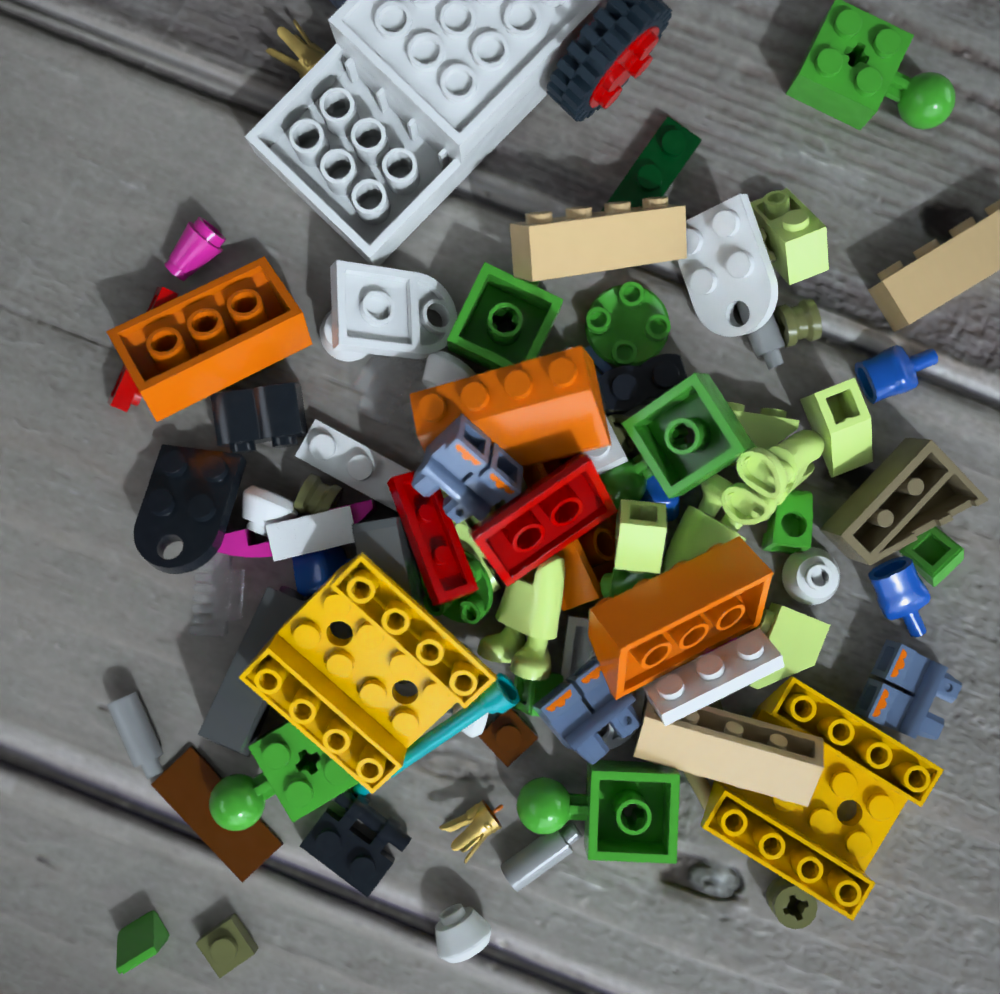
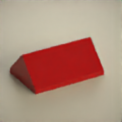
(543, 519)

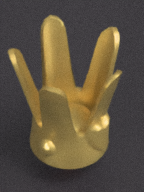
(308, 54)
(482, 825)

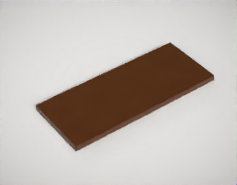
(188, 789)

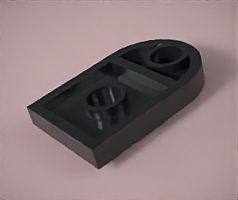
(187, 503)

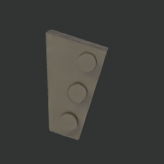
(901, 500)

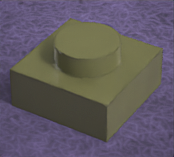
(227, 945)

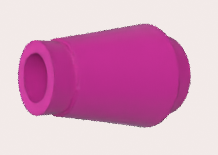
(194, 248)

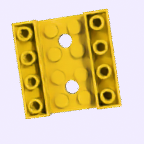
(345, 688)
(810, 842)

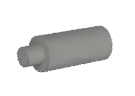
(765, 340)
(137, 733)
(540, 856)

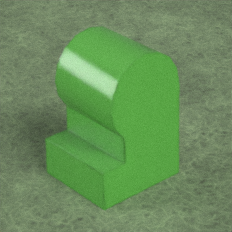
(790, 524)

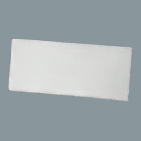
(310, 533)

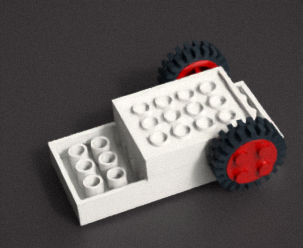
(430, 91)

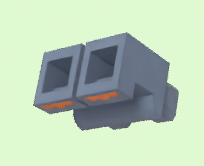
(468, 471)
(921, 682)
(583, 708)

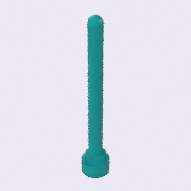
(496, 698)

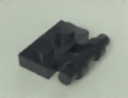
(349, 851)

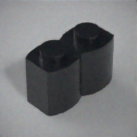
(633, 385)
(259, 416)

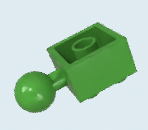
(856, 65)
(493, 299)
(660, 435)
(299, 784)
(609, 834)

